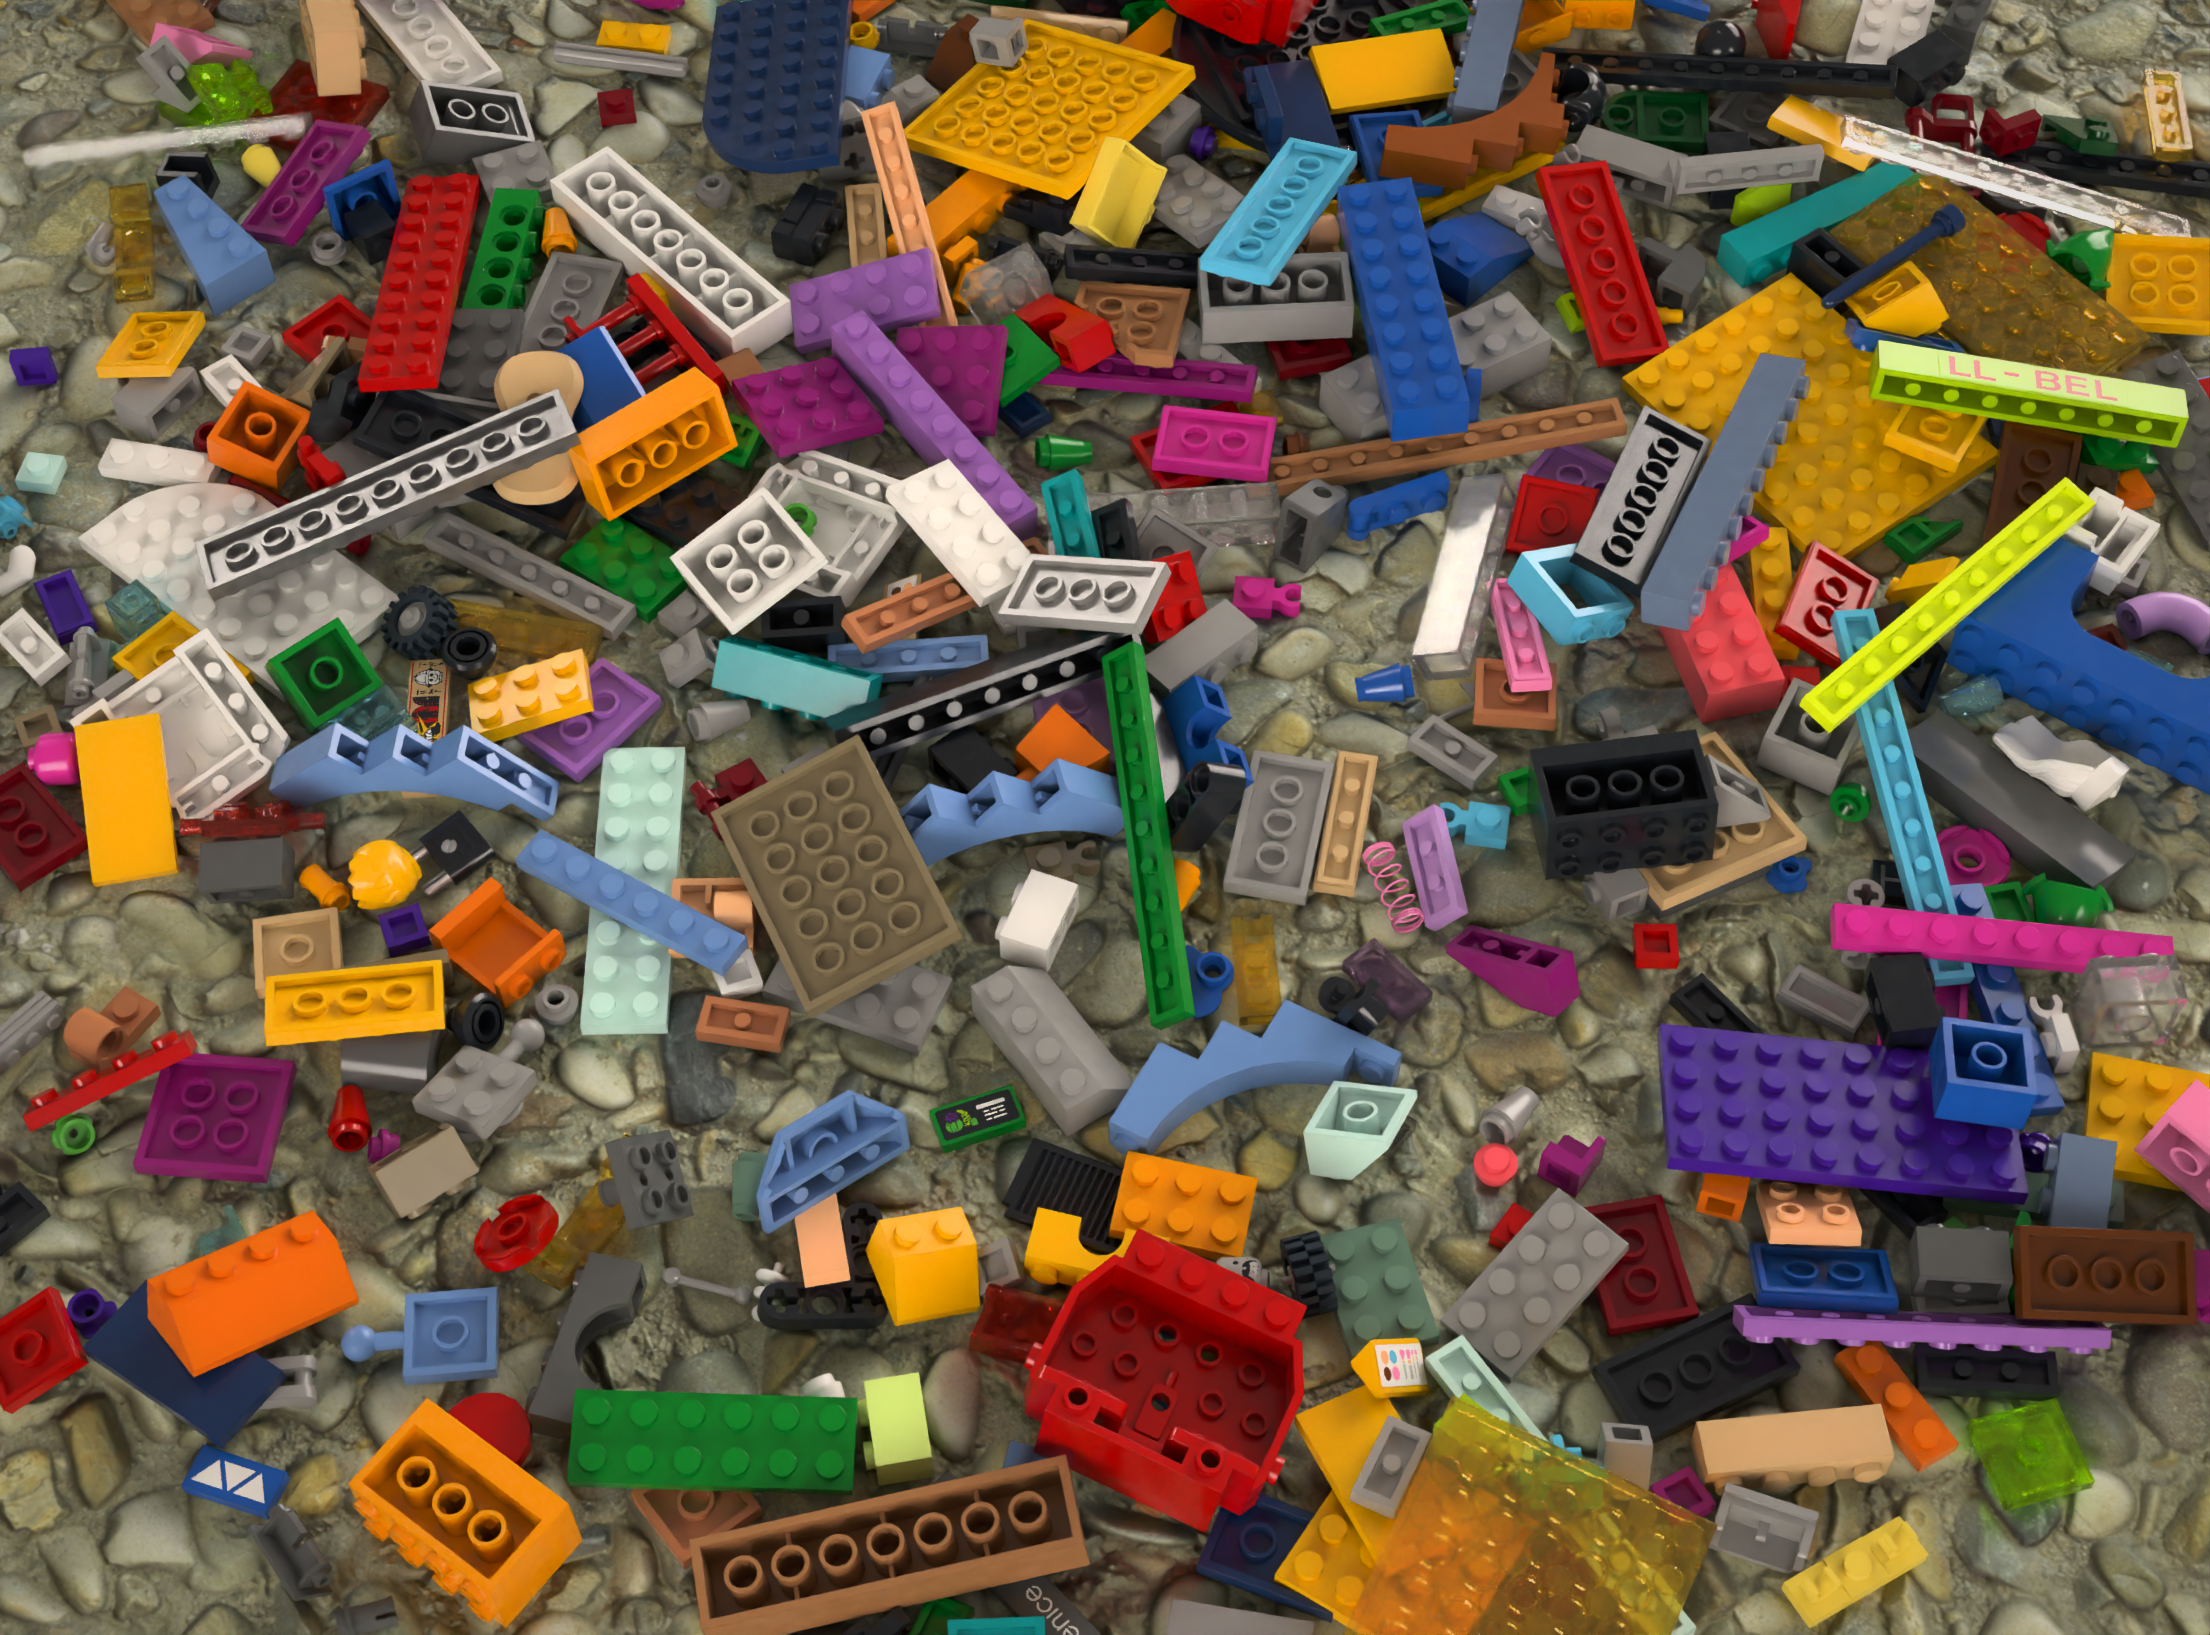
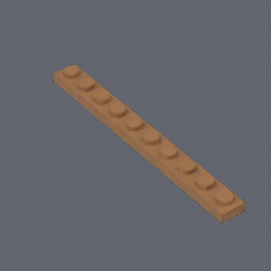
(1482, 442)

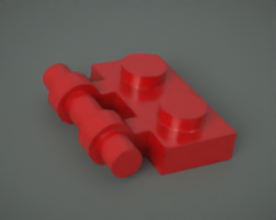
(319, 470)

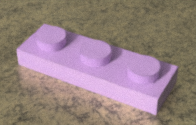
(1434, 868)

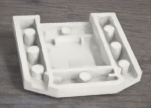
(852, 515)
(213, 726)

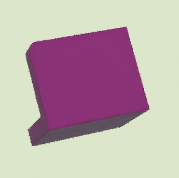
(1570, 1163)

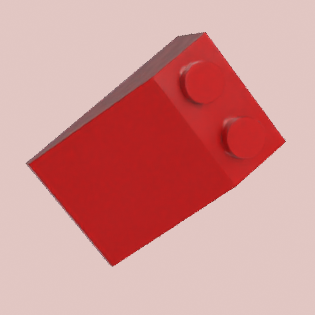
(1777, 25)

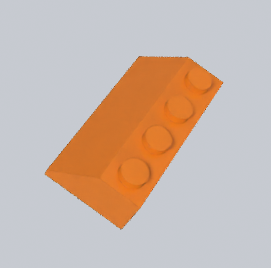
(250, 1293)

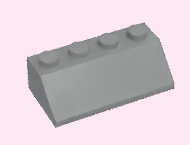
(1049, 1045)

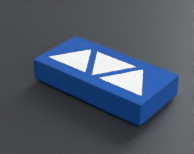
(235, 1481)

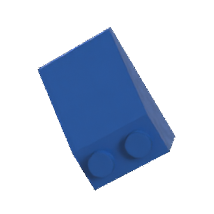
(1474, 255)

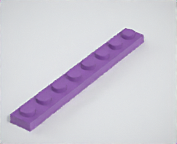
(1938, 1329)

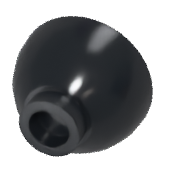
(469, 652)
(477, 1021)

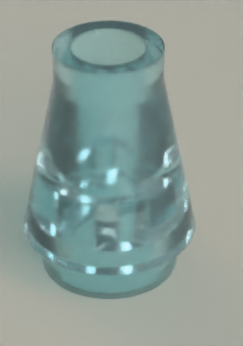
(1973, 697)

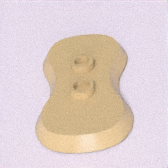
(524, 379)

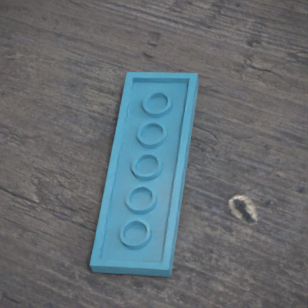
(1278, 211)

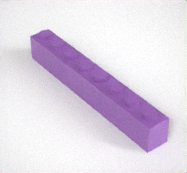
(927, 419)

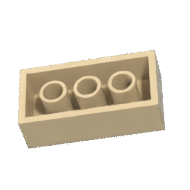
(334, 45)

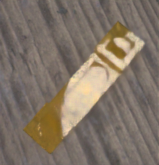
(133, 243)
(586, 1230)

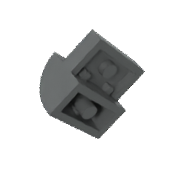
(392, 1061)

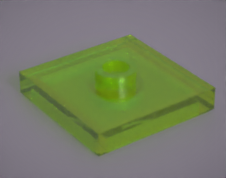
(2030, 1454)

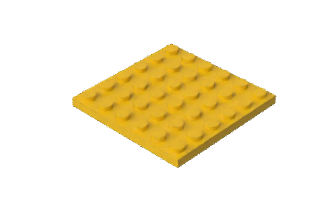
(1048, 111)

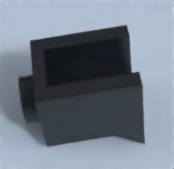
(194, 165)

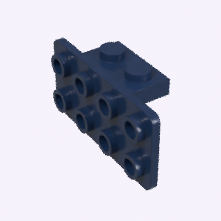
(1288, 104)

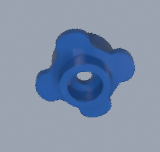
(1786, 881)

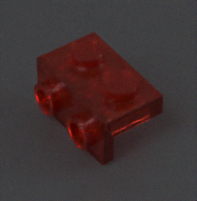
(1012, 1323)

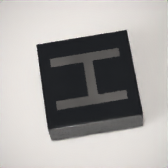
(1887, 876)

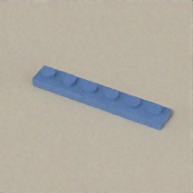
(632, 902)

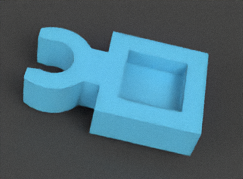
(1482, 823)

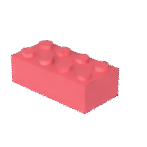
(1726, 655)

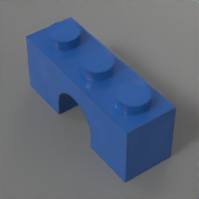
(1195, 716)

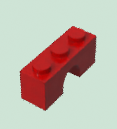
(1075, 334)

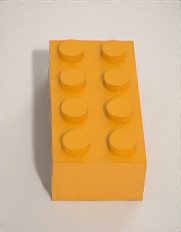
(652, 443)

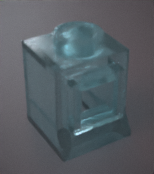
(131, 607)

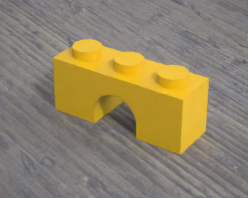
(1056, 1252)

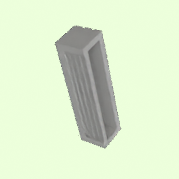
(27, 1028)

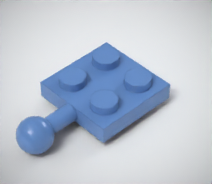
(443, 1337)

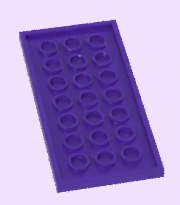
(1824, 1117)

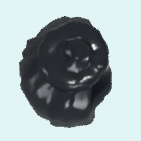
(1582, 94)

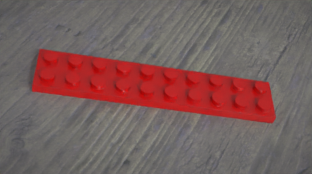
(420, 284)

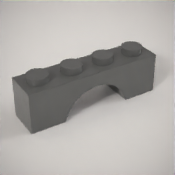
(604, 1297)

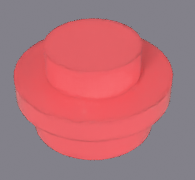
(1495, 1164)

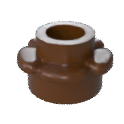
(1295, 444)

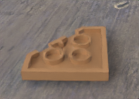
(1143, 318)

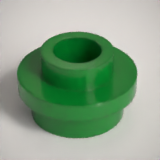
(1856, 796)

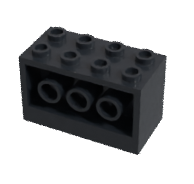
(1621, 804)

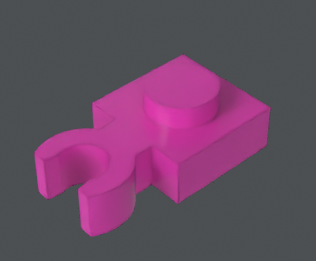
(1258, 597)

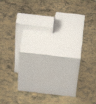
(2114, 536)

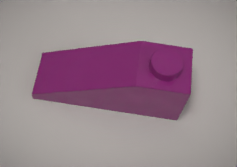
(1521, 969)

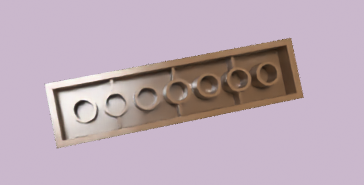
(890, 1551)

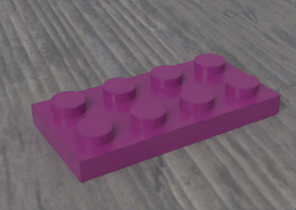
(297, 189)

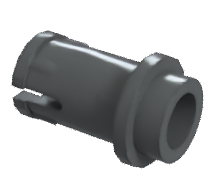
(364, 1618)

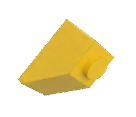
(1919, 580)

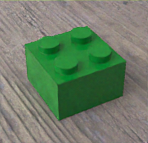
(323, 675)

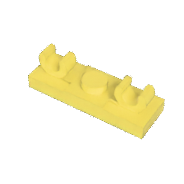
(1854, 1571)

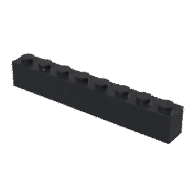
(976, 692)

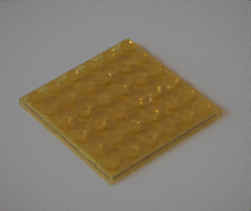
(1527, 1543)

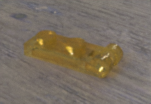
(1255, 970)

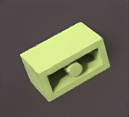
(898, 1429)

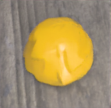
(382, 874)

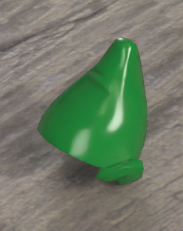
(2085, 256)
(2066, 903)

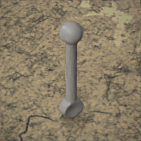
(672, 1278)

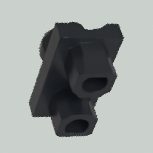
(1353, 1010)

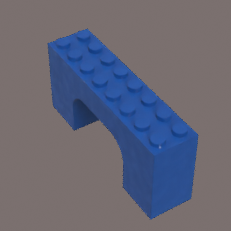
(2055, 666)

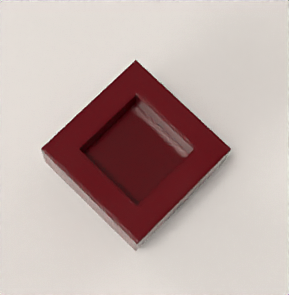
(616, 107)

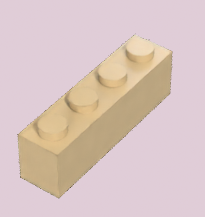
(1793, 1448)

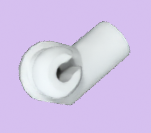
(20, 569)

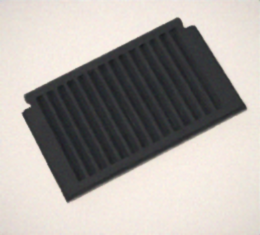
(1066, 1184)

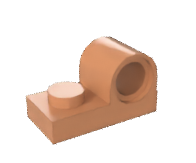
(102, 1036)

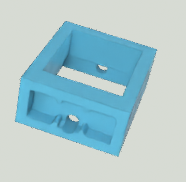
(1536, 584)

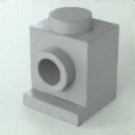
(998, 41)

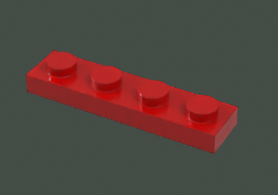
(125, 1070)

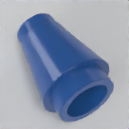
(1386, 685)

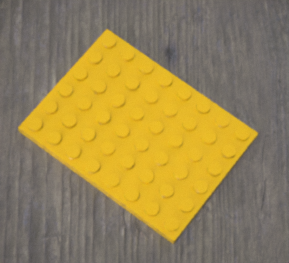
(1833, 471)

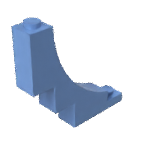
(454, 766)
(1004, 806)
(1293, 1050)

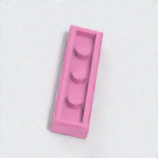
(1519, 641)

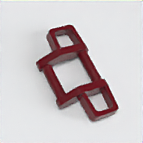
(1929, 127)

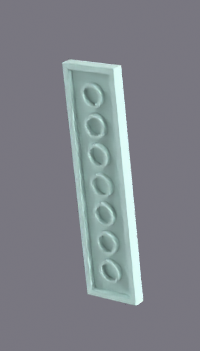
(640, 835)

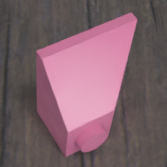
(200, 47)

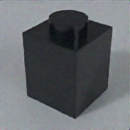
(370, 231)

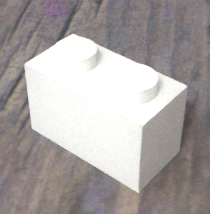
(1038, 920)

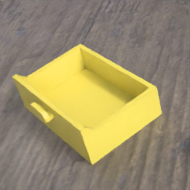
(1118, 195)

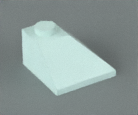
(1354, 1127)

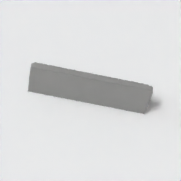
(1746, 169)

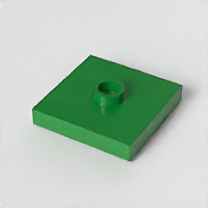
(1025, 360)

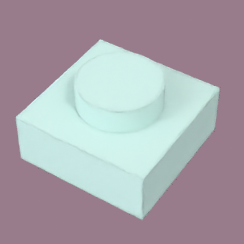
(41, 473)

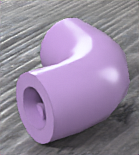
(2168, 613)

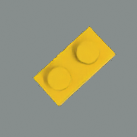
(635, 36)

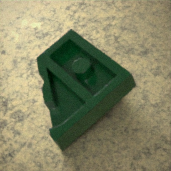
(2086, 135)

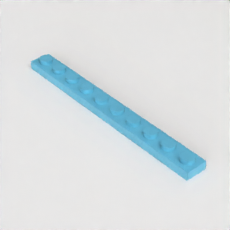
(1901, 794)

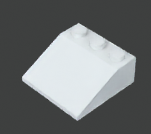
(748, 560)

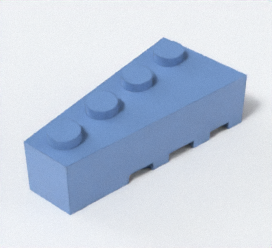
(215, 247)

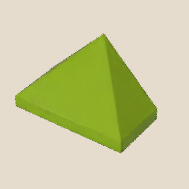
(1758, 202)

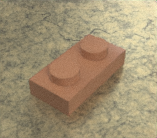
(743, 1024)

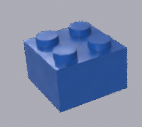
(1982, 1073)

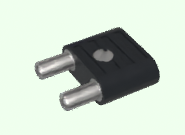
(455, 849)

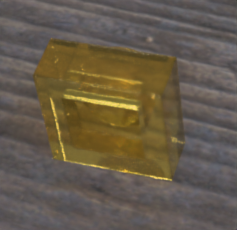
(1262, 405)

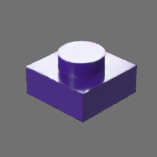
(33, 366)
(404, 930)

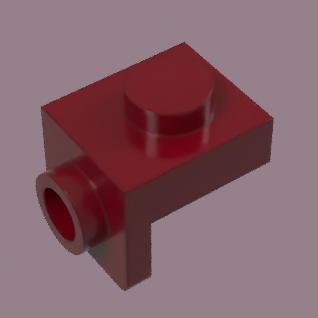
(2011, 133)

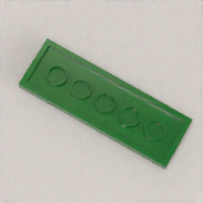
(713, 1442)

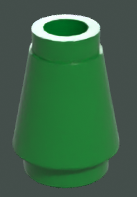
(1061, 452)

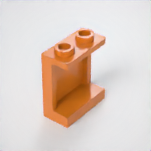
(497, 944)

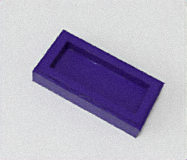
(64, 605)

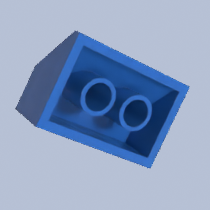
(606, 375)

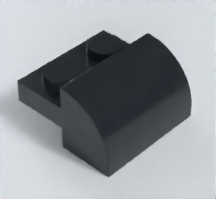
(340, 410)

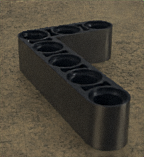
(1197, 800)

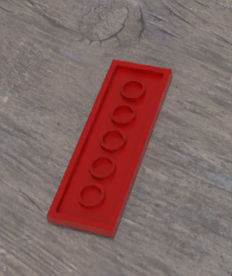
(1602, 263)

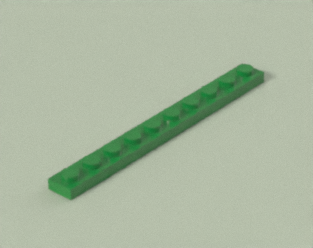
(1147, 837)

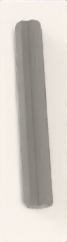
(621, 59)

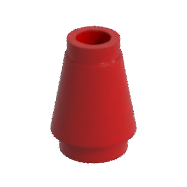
(350, 1121)

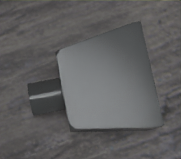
(1309, 523)

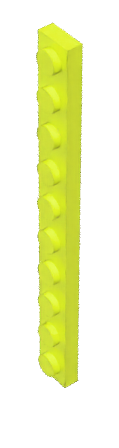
(1946, 605)

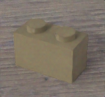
(423, 1171)

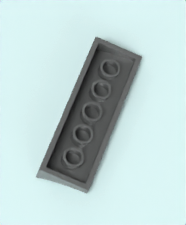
(2019, 810)

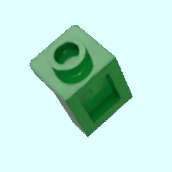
(748, 440)

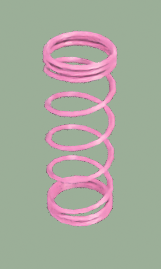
(1404, 913)

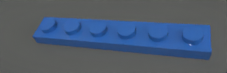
(2003, 1001)

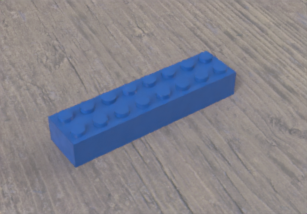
(1402, 310)

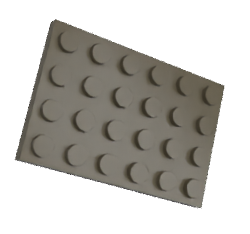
(835, 876)

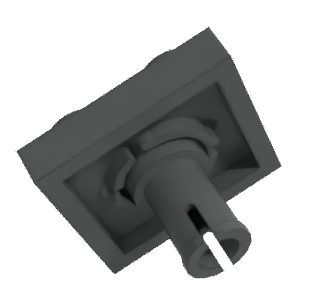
(646, 1180)

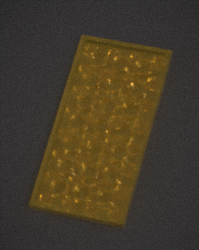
(1994, 283)

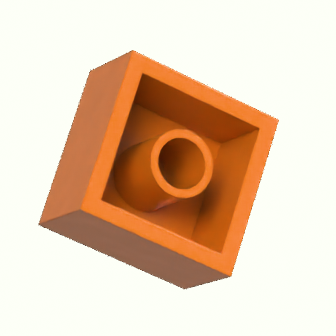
(258, 437)

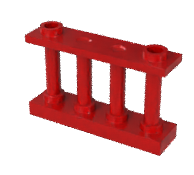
(660, 326)

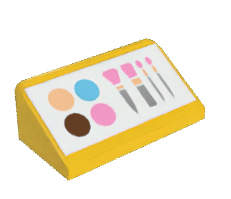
(1392, 1368)

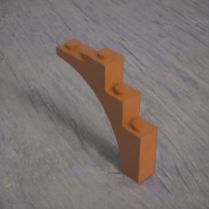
(1453, 152)

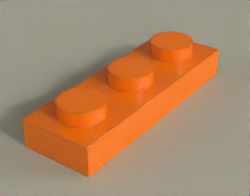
(1907, 1414)

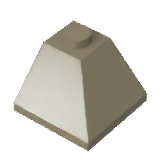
(319, 375)

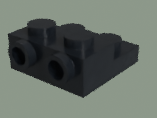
(1043, 210)

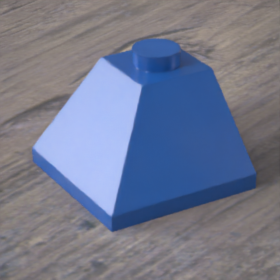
(360, 188)

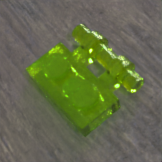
(221, 90)

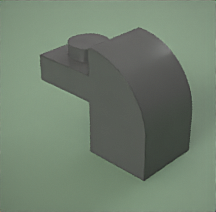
(1677, 274)

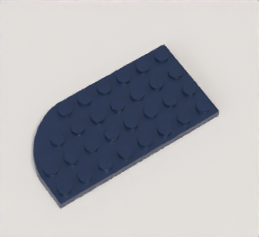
(778, 84)

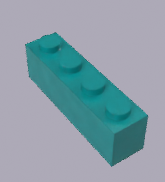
(791, 679)

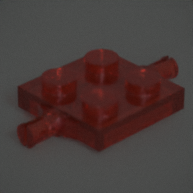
(239, 820)

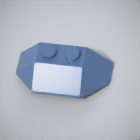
(827, 1154)

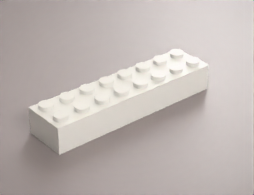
(651, 234)

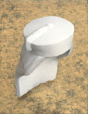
(2069, 768)

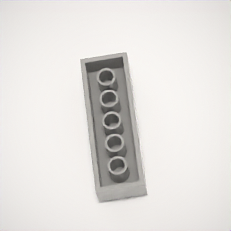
(1490, 337)

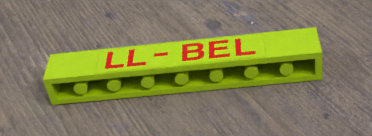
(2028, 394)

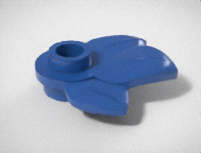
(1206, 990)

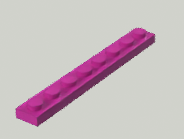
(1983, 939)

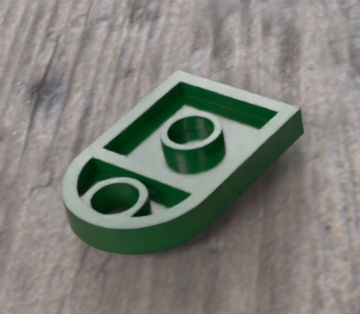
(1659, 118)

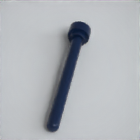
(1945, 222)

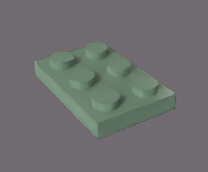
(1378, 1287)

